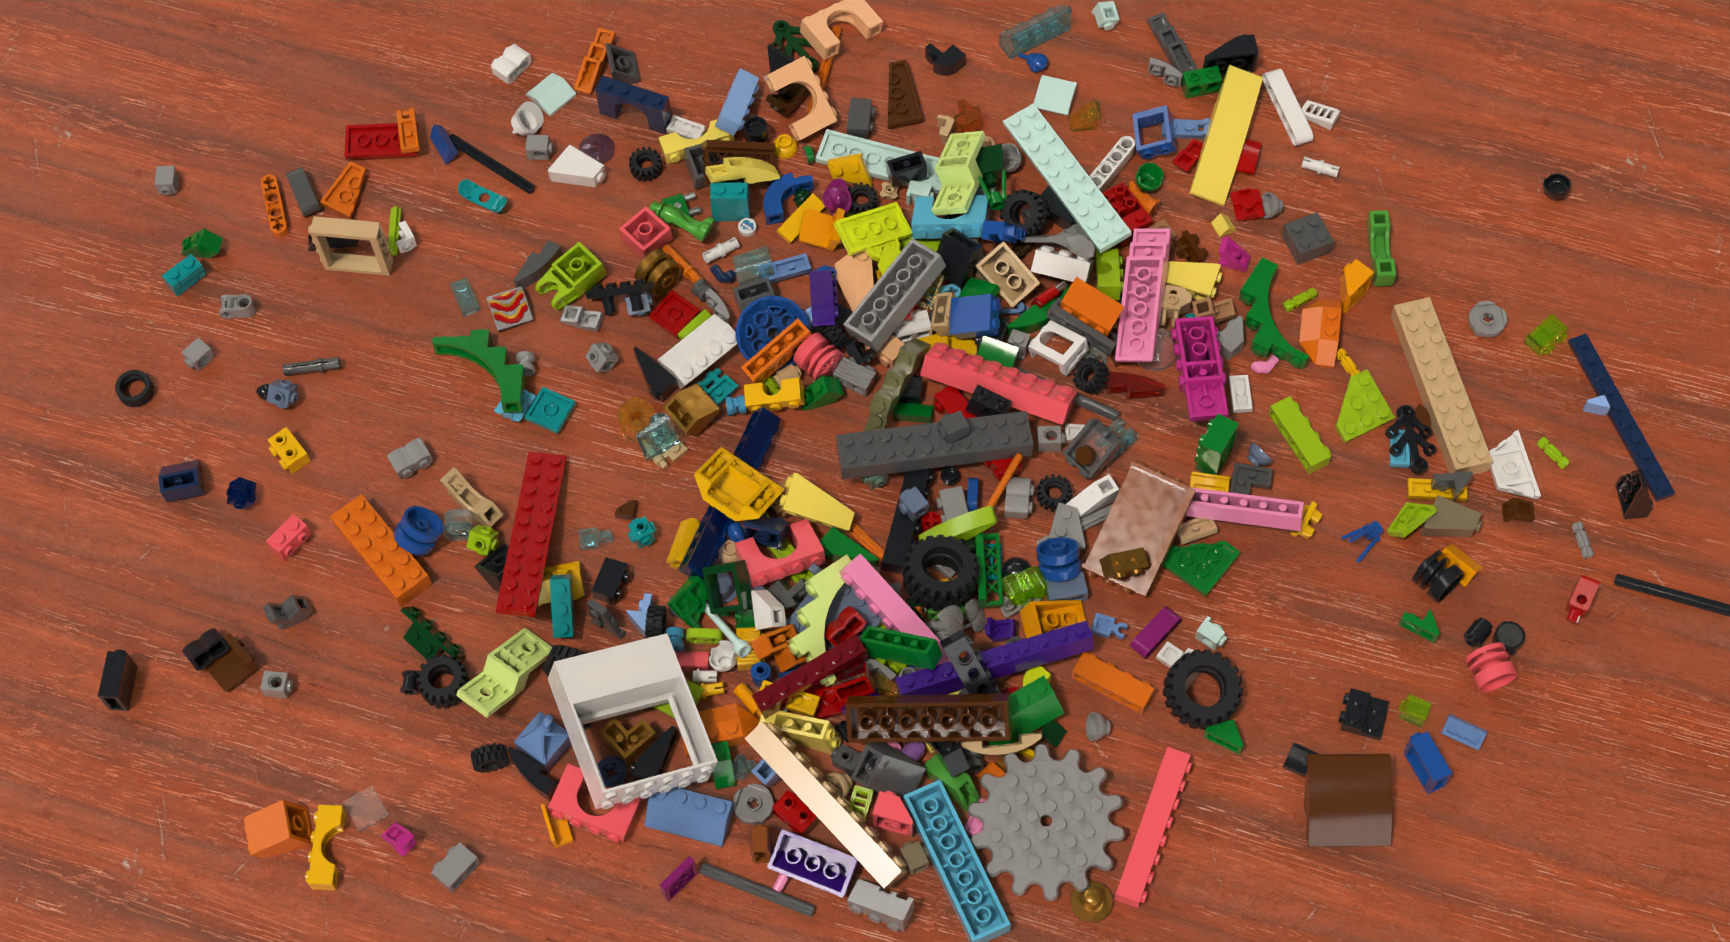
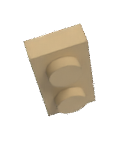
(1196, 529)

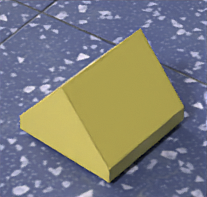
(1223, 225)

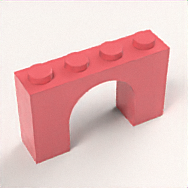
(765, 569)
(565, 805)

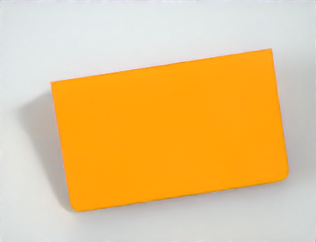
(1463, 561)
(558, 829)

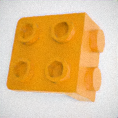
(818, 229)

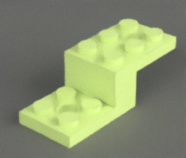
(958, 173)
(505, 672)

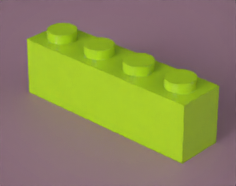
(1299, 435)

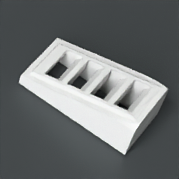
(1326, 110)

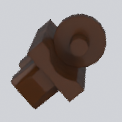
(1188, 248)

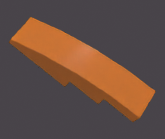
(594, 62)

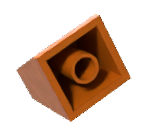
(278, 829)

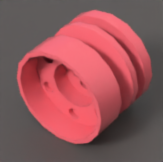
(817, 356)
(1491, 667)

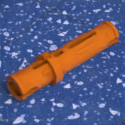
(688, 271)

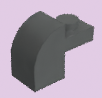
(789, 596)

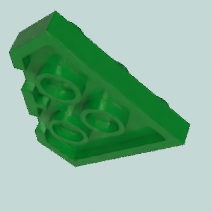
(1201, 564)

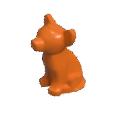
(1148, 202)

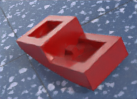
(1189, 156)
(1248, 157)

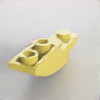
(748, 169)

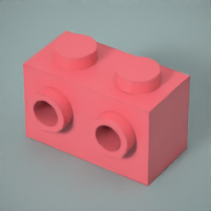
(288, 537)

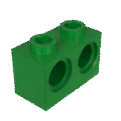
(1201, 82)

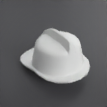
(527, 119)

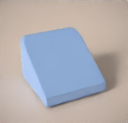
(1597, 405)

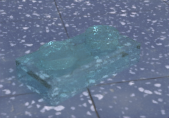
(465, 297)

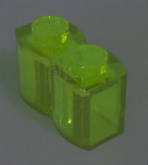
(1546, 335)
(1024, 586)

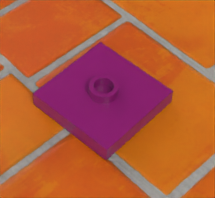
(678, 878)

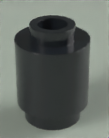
(1478, 632)

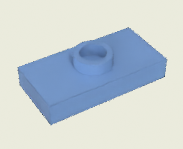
(1464, 732)

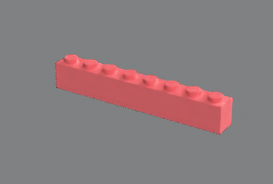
(1152, 828)

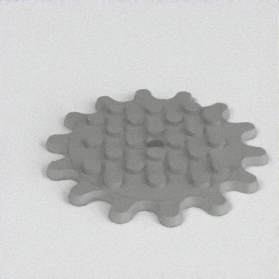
(1053, 852)

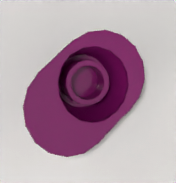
(837, 196)

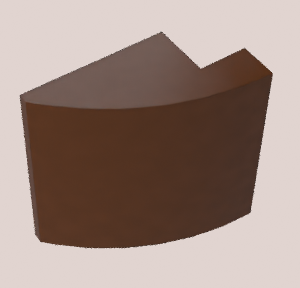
(1348, 800)

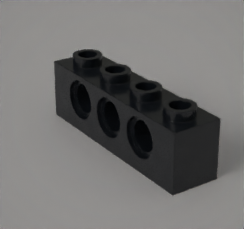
(953, 647)

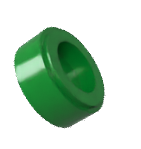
(808, 154)

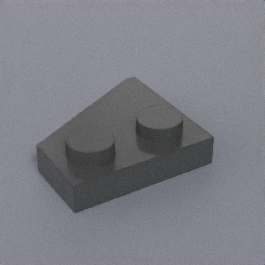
(602, 617)

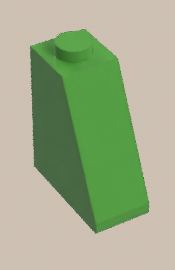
(958, 788)

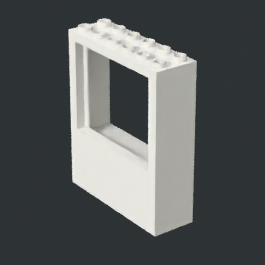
(622, 682)

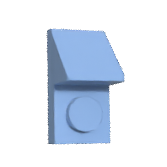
(638, 617)

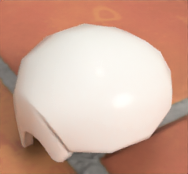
(723, 657)

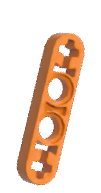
(275, 205)

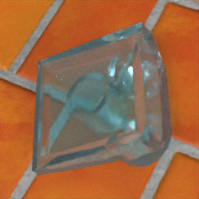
(657, 436)

